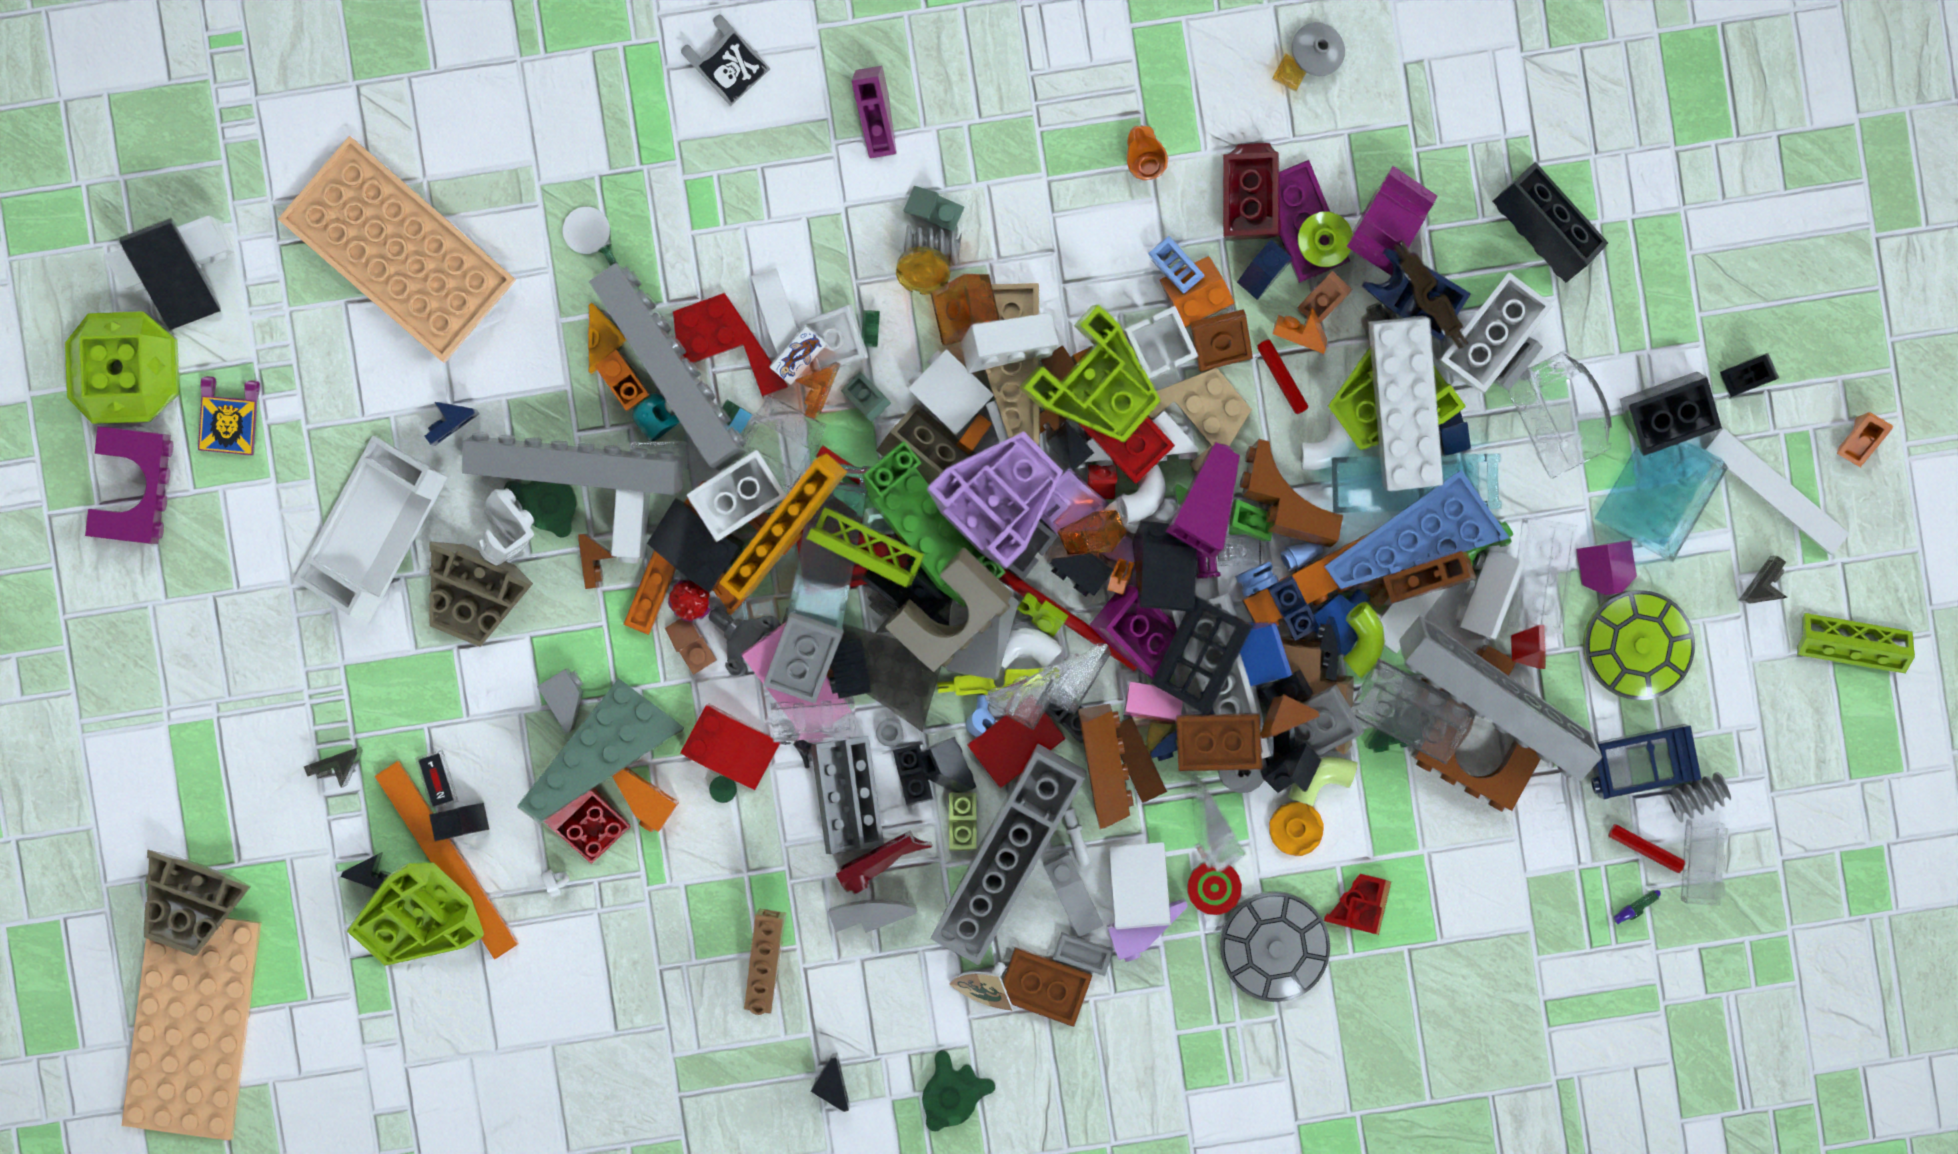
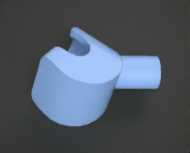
(981, 715)

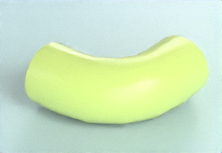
(1331, 770)

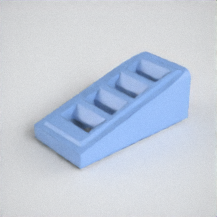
(1161, 251)

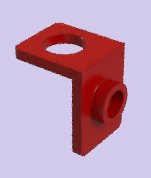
(1103, 480)

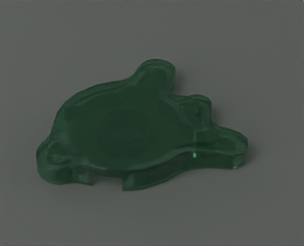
(548, 503)
(952, 1093)

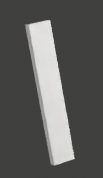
(1777, 492)

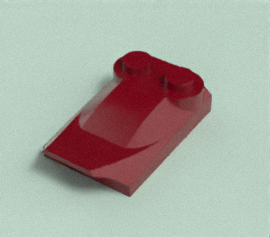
(1251, 192)
(860, 870)

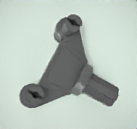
(741, 636)

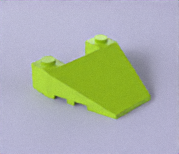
(1106, 385)

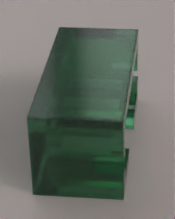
(870, 328)

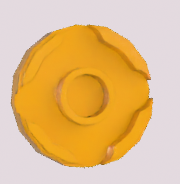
(1296, 828)

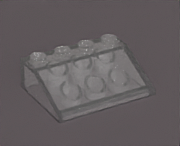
(1215, 838)

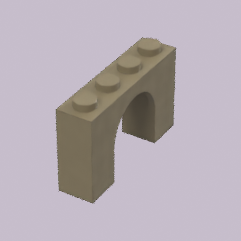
(937, 642)

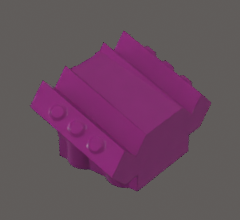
(1391, 216)

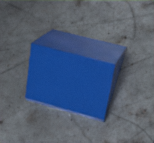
(1264, 655)

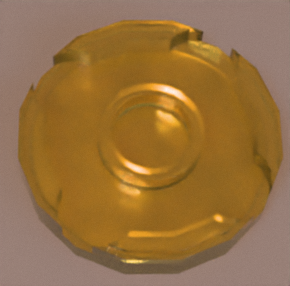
(923, 269)

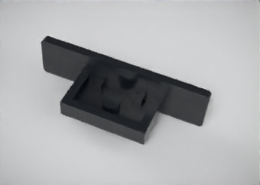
(921, 592)

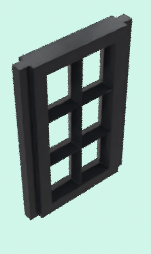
(1224, 666)

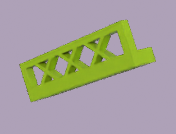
(865, 558)
(1858, 648)

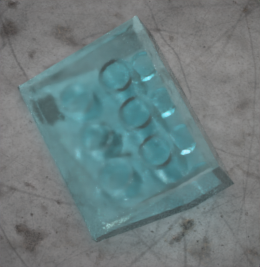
(1662, 496)

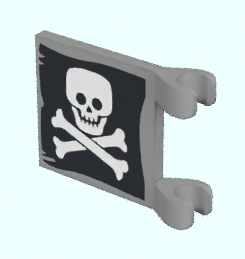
(729, 65)

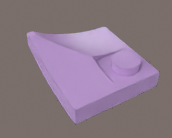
(1071, 501)

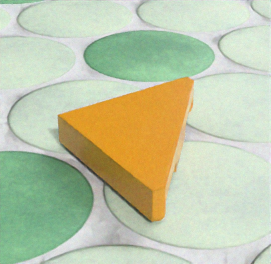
(602, 337)

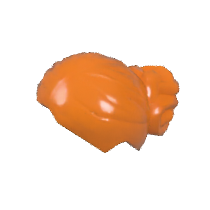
(1145, 154)

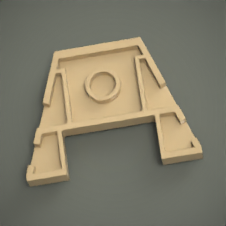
(1210, 406)

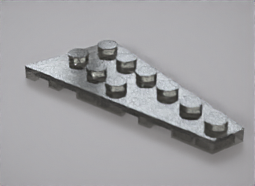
(895, 675)

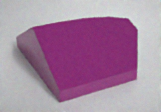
(1607, 567)

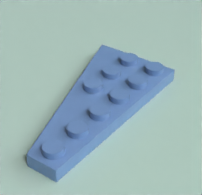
(1432, 527)

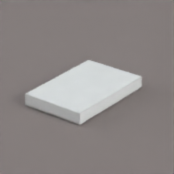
(1140, 885)

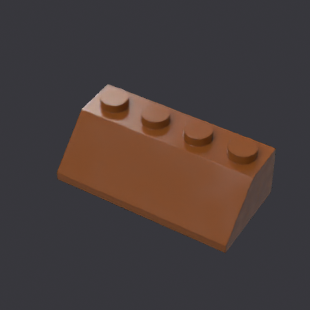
(1105, 765)

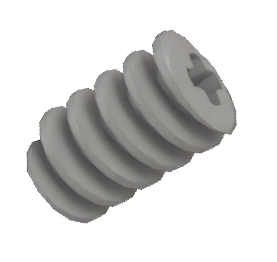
(948, 246)
(1698, 796)

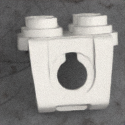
(511, 523)

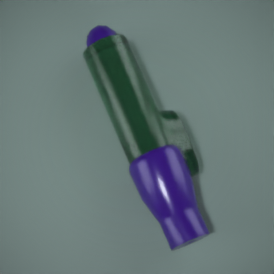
(1636, 908)

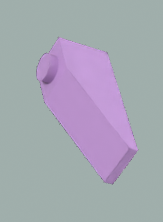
(1133, 941)

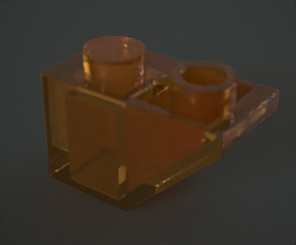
(1093, 533)

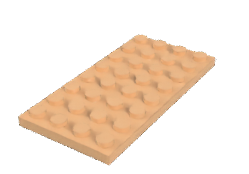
(397, 249)
(192, 1034)

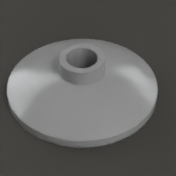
(1310, 56)

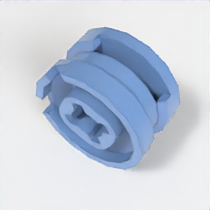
(1260, 581)

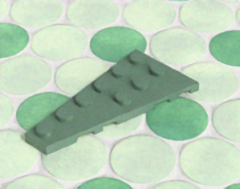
(606, 742)

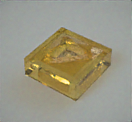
(1289, 73)

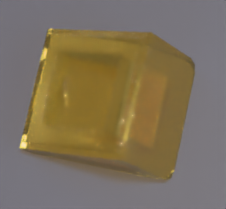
(1155, 733)

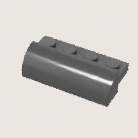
(847, 795)

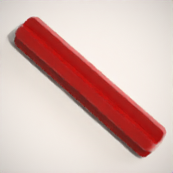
(1282, 376)
(1646, 848)

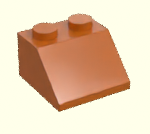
(1204, 298)

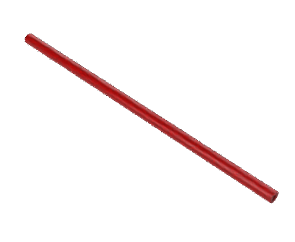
(1023, 588)

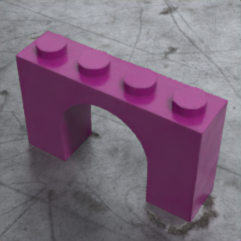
(151, 454)

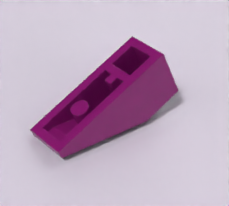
(874, 111)

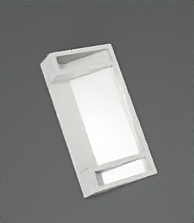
(370, 529)

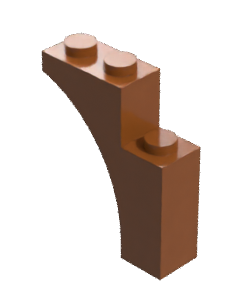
(1289, 512)

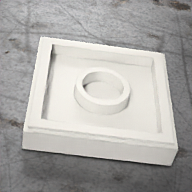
(842, 336)

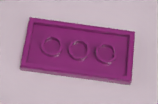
(1298, 201)

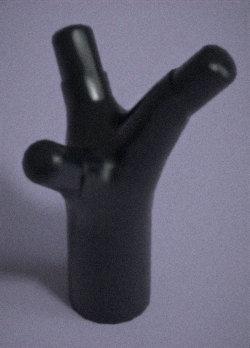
(802, 747)

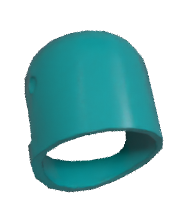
(648, 423)

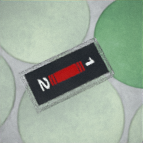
(436, 779)

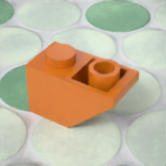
(622, 380)

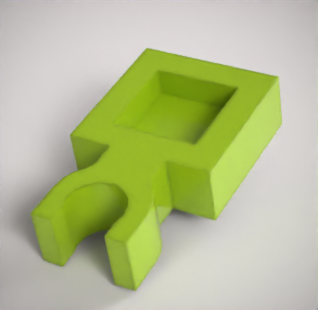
(1045, 616)

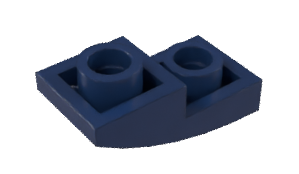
(1293, 608)
(1166, 747)

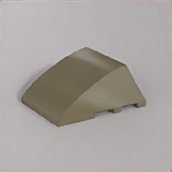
(471, 593)
(187, 901)

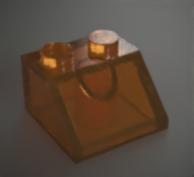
(962, 304)

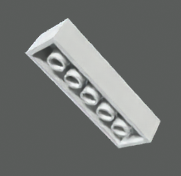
(1405, 403)

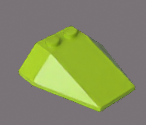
(1356, 406)
(416, 916)

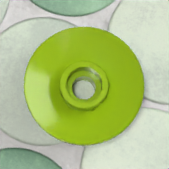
(1329, 225)

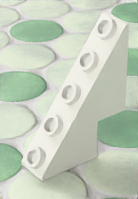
(1184, 446)

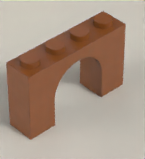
(1501, 786)

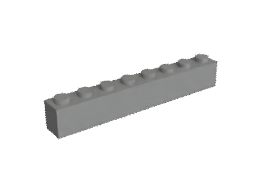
(572, 464)

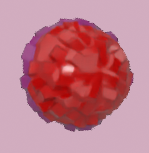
(689, 600)

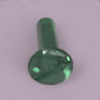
(608, 254)

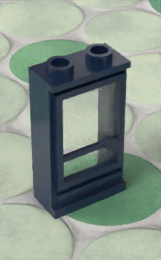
(1645, 761)

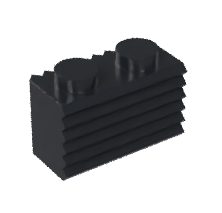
(850, 670)

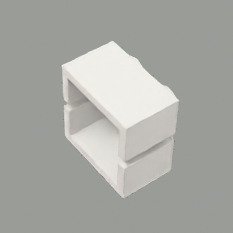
(1161, 342)

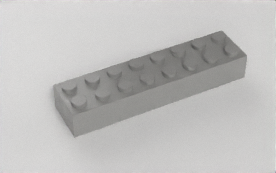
(667, 366)
(1499, 699)

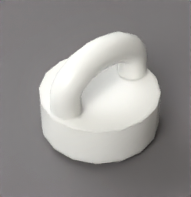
(551, 884)

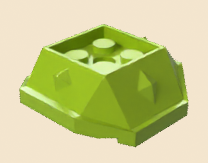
(148, 371)

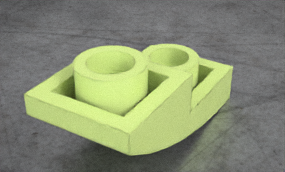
(962, 821)

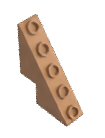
(1308, 658)
(764, 960)

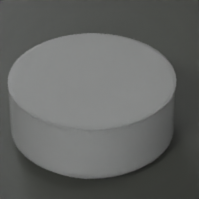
(889, 732)

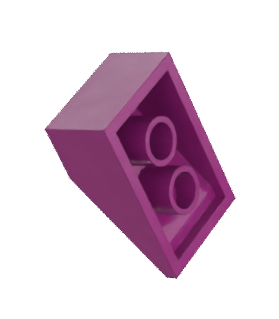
(1135, 631)

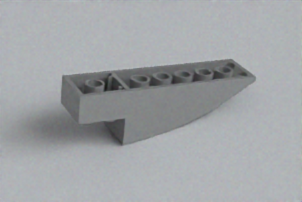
(1008, 853)

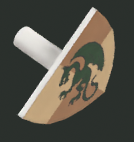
(984, 987)

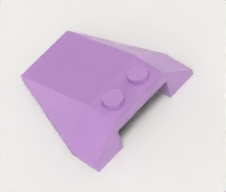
(998, 496)

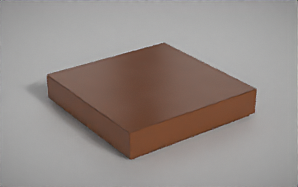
(1221, 340)

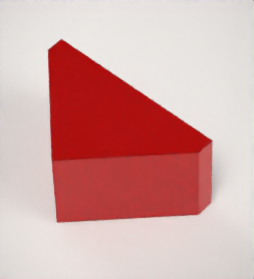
(1529, 647)

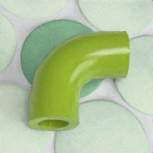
(1370, 639)

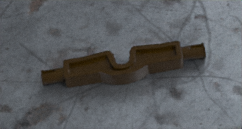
(1422, 283)

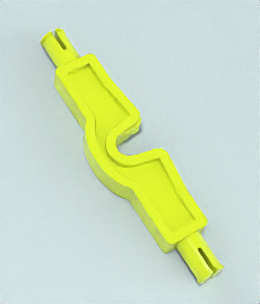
(974, 685)

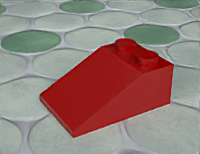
(730, 747)

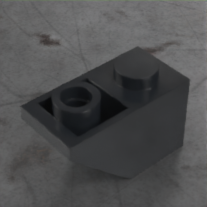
(1084, 569)
(946, 766)

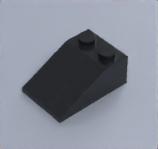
(691, 548)
(1164, 569)

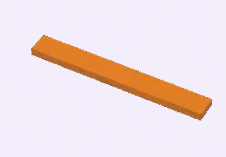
(445, 855)

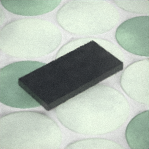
(169, 274)

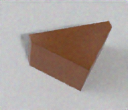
(1286, 714)

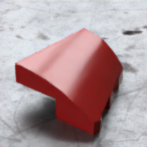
(1362, 905)

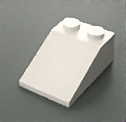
(736, 495)

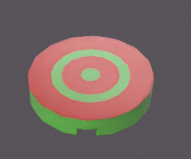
(1213, 890)

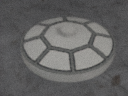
(1274, 946)

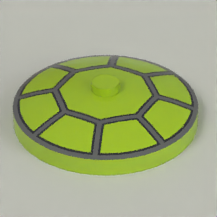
(1639, 645)

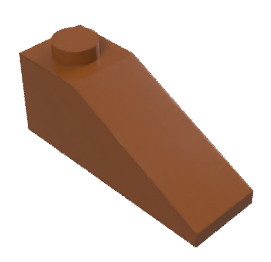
(1430, 577)

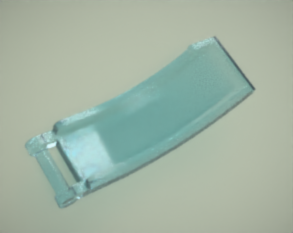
(1360, 489)
(822, 575)

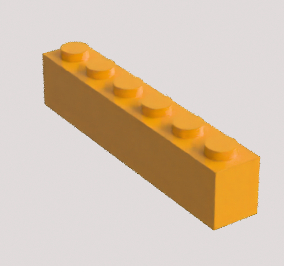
(783, 527)

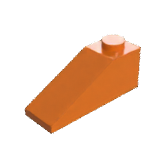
(646, 801)

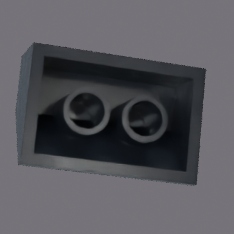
(1671, 413)

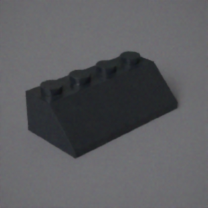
(1550, 222)

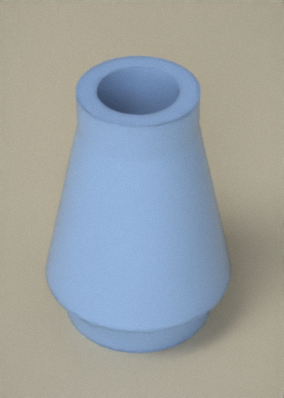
(1299, 555)

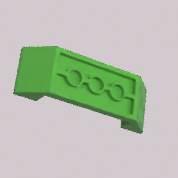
(910, 511)

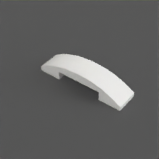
(776, 309)

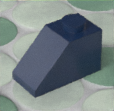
(1264, 269)

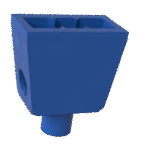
(1339, 608)

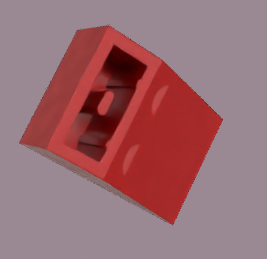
(589, 825)

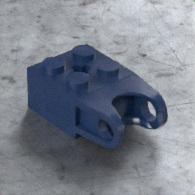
(1398, 296)

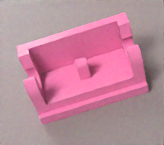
(1151, 703)

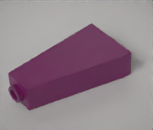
(1207, 503)

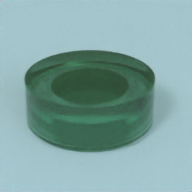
(723, 789)

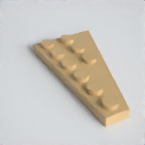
(1016, 408)

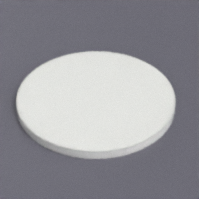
(586, 230)

